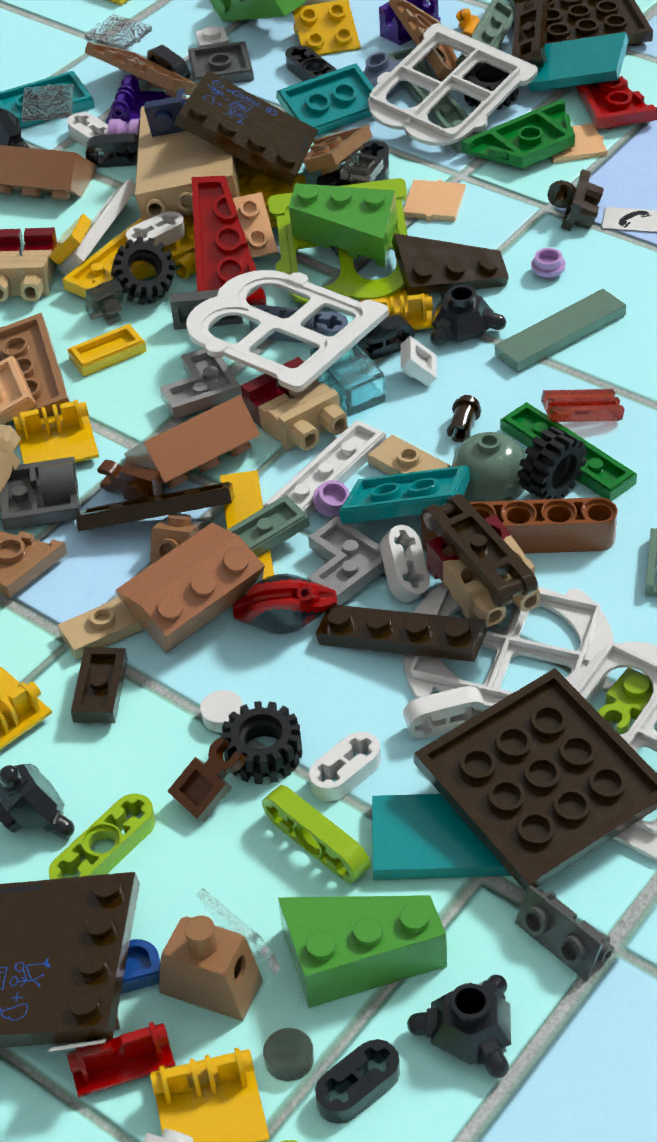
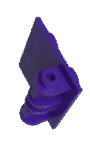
(130, 100)

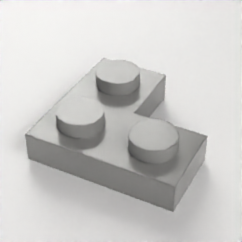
(207, 386)
(351, 558)

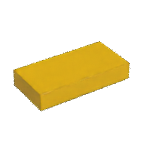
(70, 239)
(106, 350)

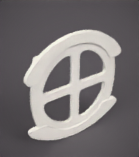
(576, 608)

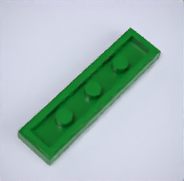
(601, 471)

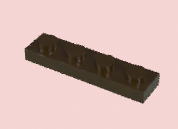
(402, 632)

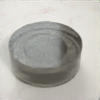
(288, 1054)

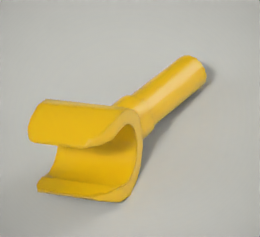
(188, 265)

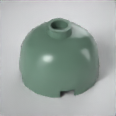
(492, 466)

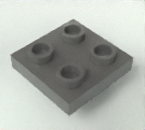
(40, 494)

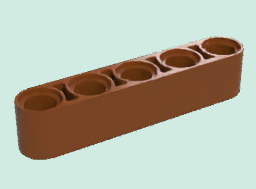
(549, 524)

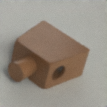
(209, 968)

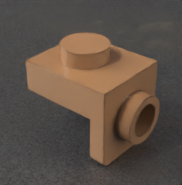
(171, 533)

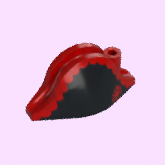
(284, 603)

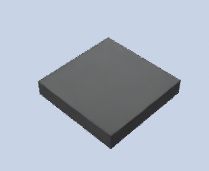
(225, 60)

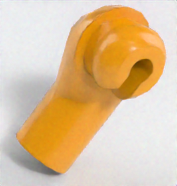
(467, 21)

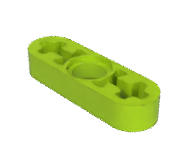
(107, 827)
(316, 834)

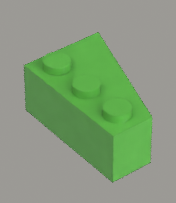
(254, 9)
(345, 218)
(360, 942)

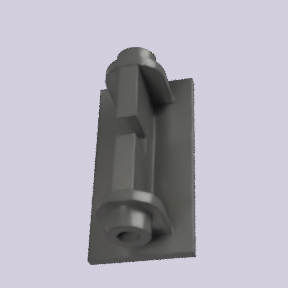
(558, 931)

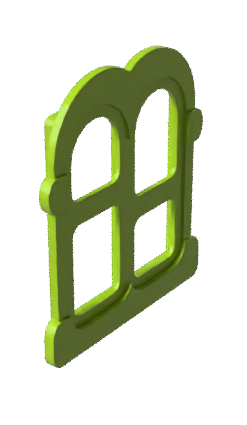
(349, 282)

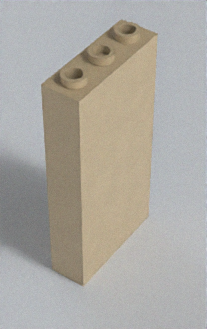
(167, 166)

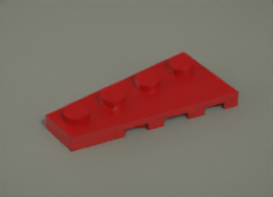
(615, 104)
(219, 238)

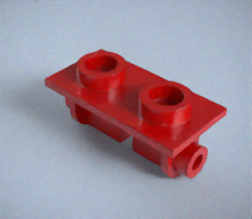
(120, 1059)

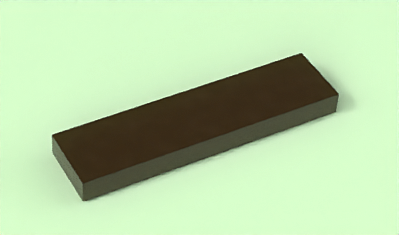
(155, 506)

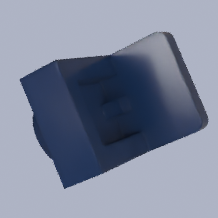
(163, 113)

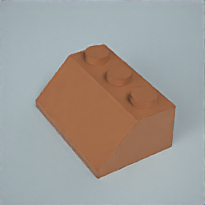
(44, 171)
(197, 442)
(191, 585)

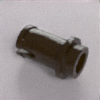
(466, 411)

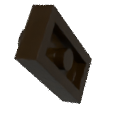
(99, 685)

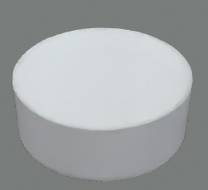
(217, 707)

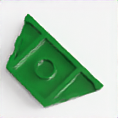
(525, 138)

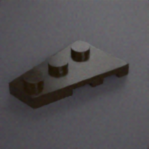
(439, 265)

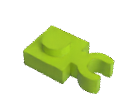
(626, 699)

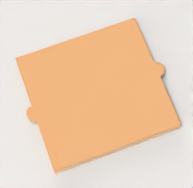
(587, 145)
(434, 200)

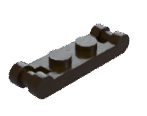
(530, 31)
(480, 549)

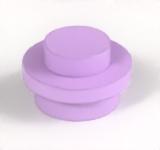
(548, 263)
(330, 497)

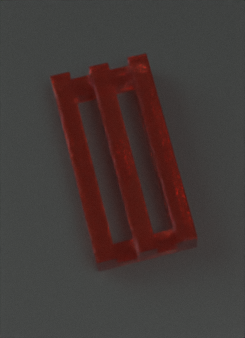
(582, 405)

